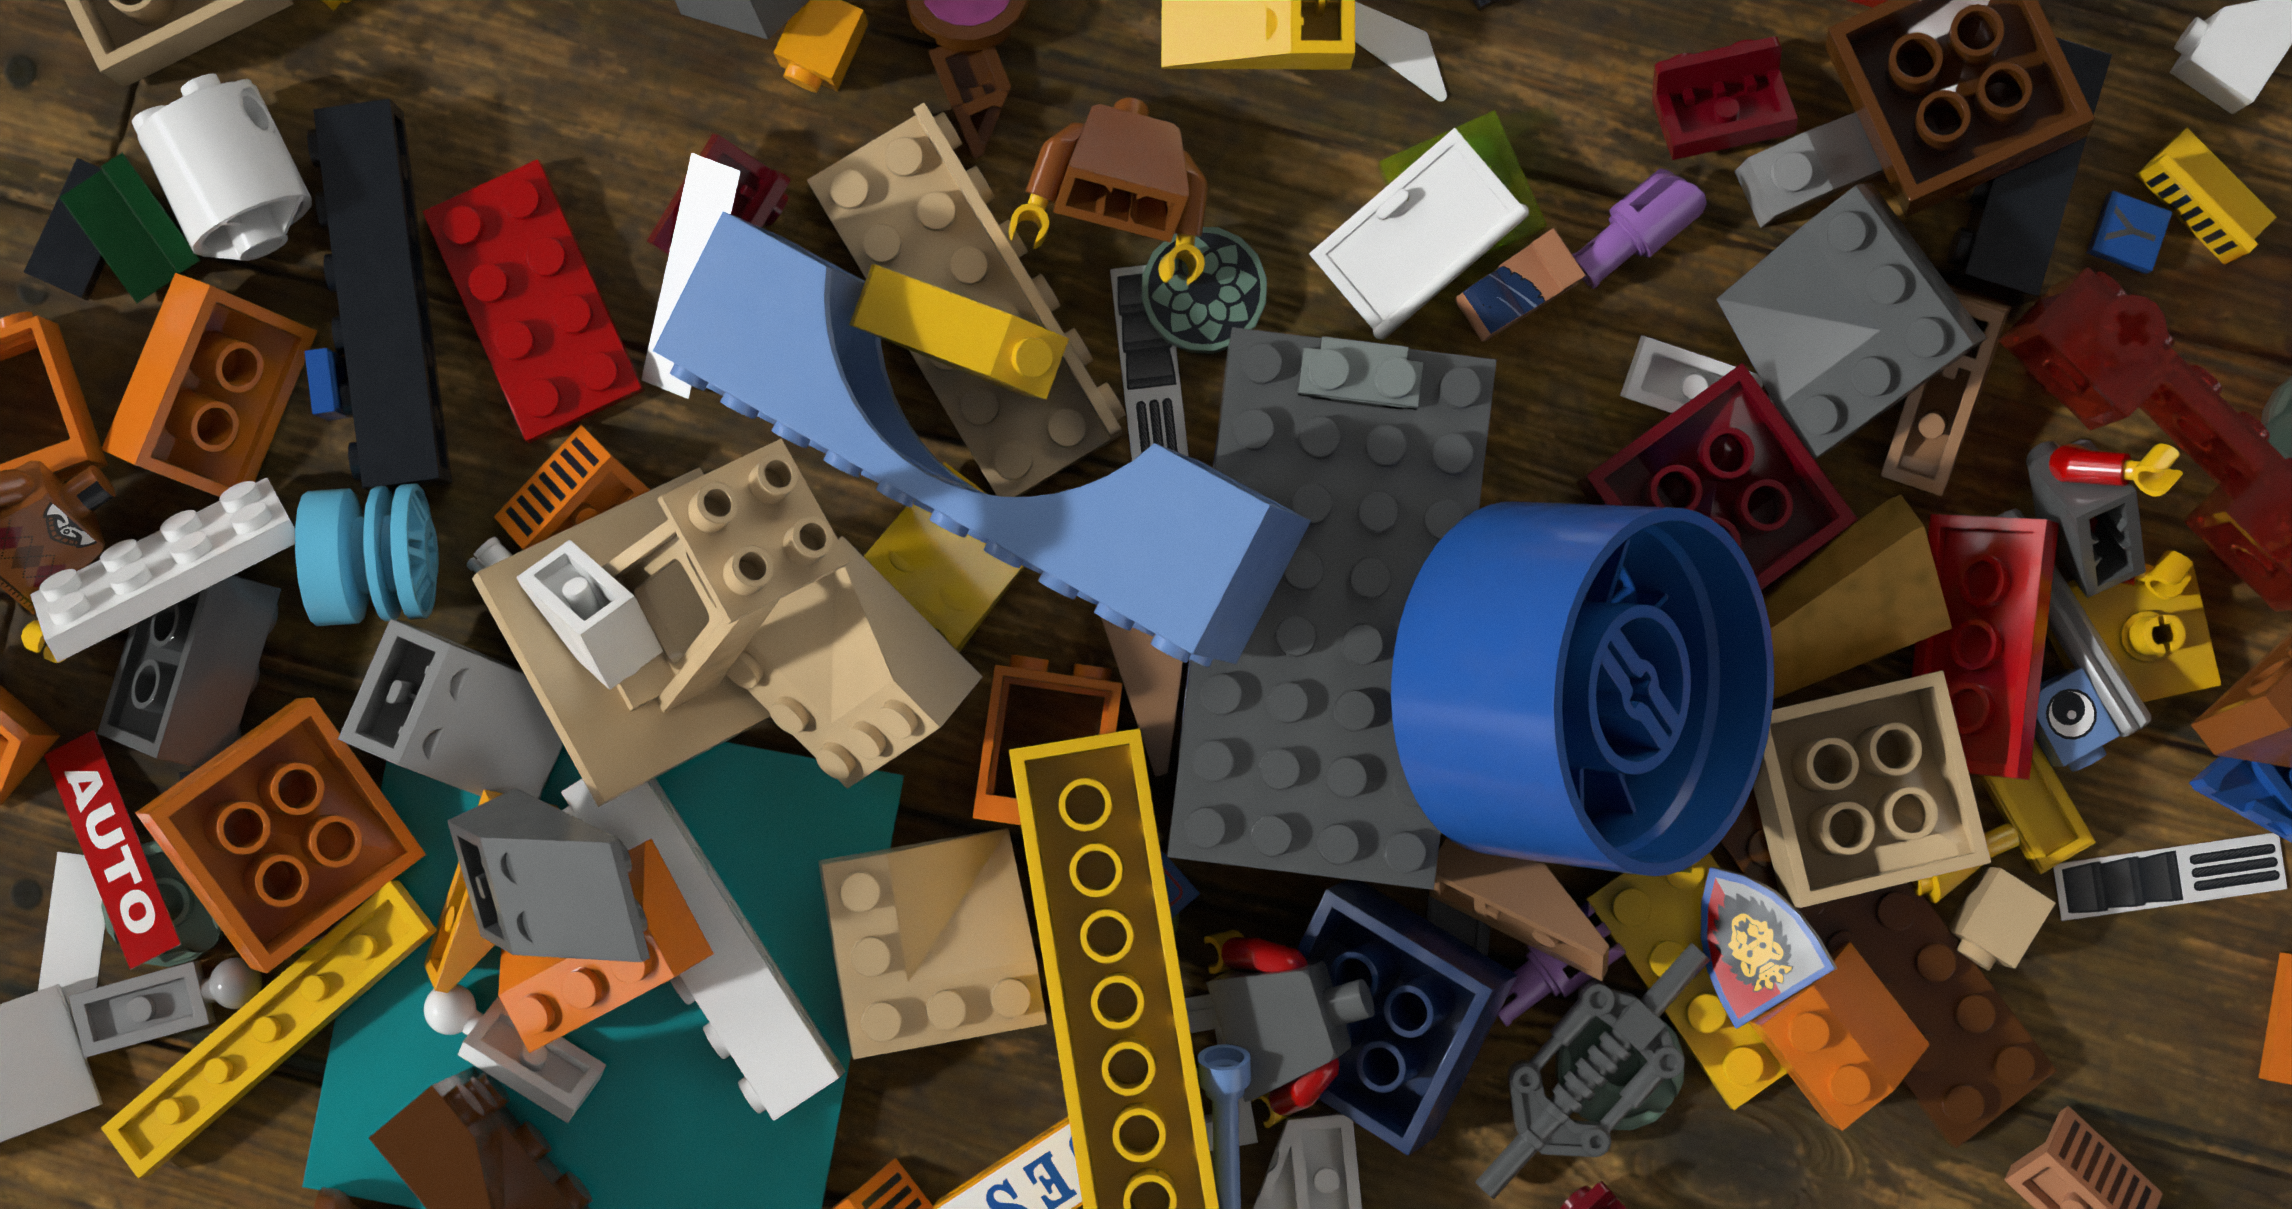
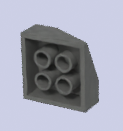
(1847, 319)

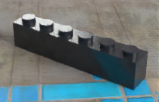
(380, 295)

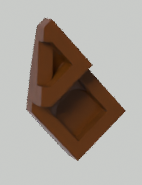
(975, 90)

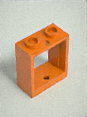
(68, 458)
(1033, 673)

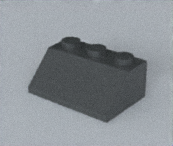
(191, 672)

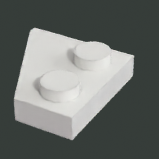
(1313, 1166)

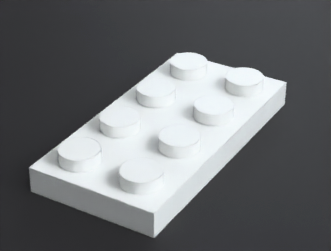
(161, 569)

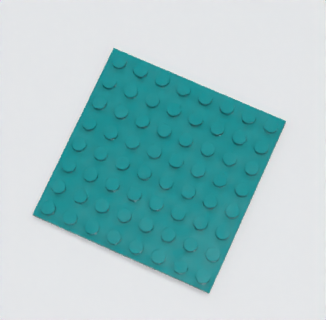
(668, 1110)

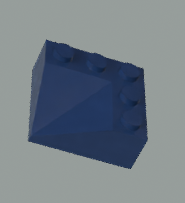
(1429, 1011)

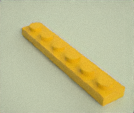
(269, 1029)

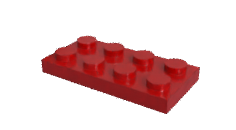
(533, 301)
(1998, 604)

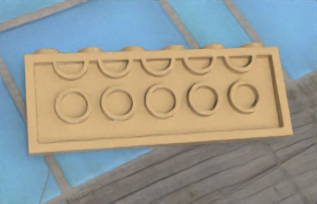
(927, 217)

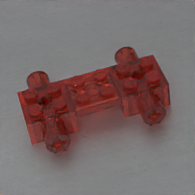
(2114, 354)

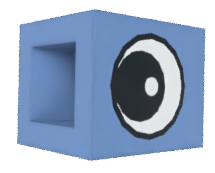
(2072, 721)

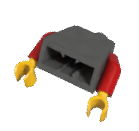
(2100, 514)
(1284, 1018)

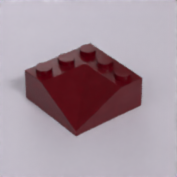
(1736, 464)

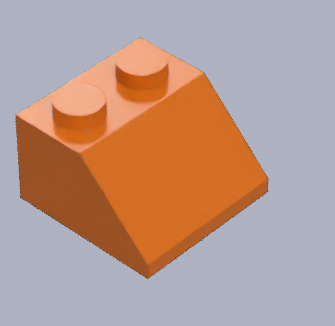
(1843, 1039)

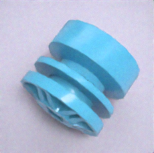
(359, 554)

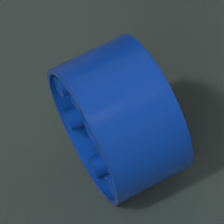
(1584, 685)

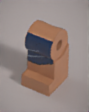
(1520, 286)

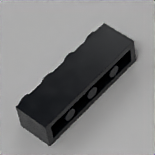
(2021, 211)

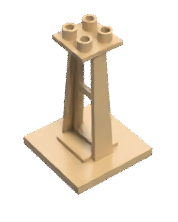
(707, 571)

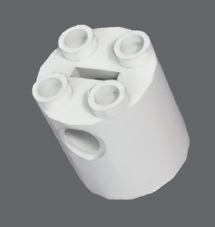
(224, 168)

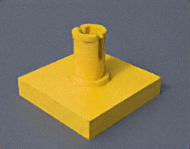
(2155, 640)

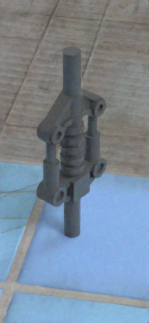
(1546, 1122)

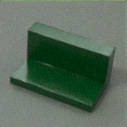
(130, 228)

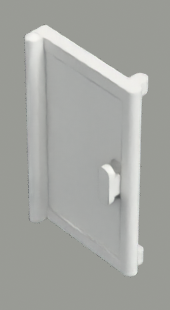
(1425, 243)

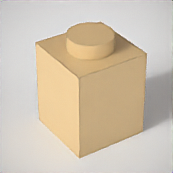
(1998, 919)

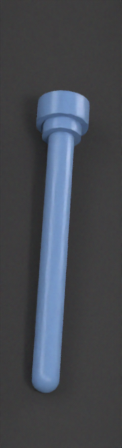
(1224, 1075)

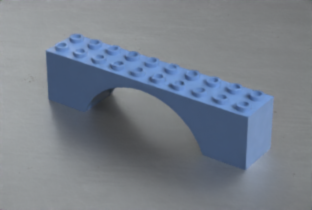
(1150, 544)

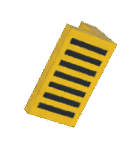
(2206, 197)

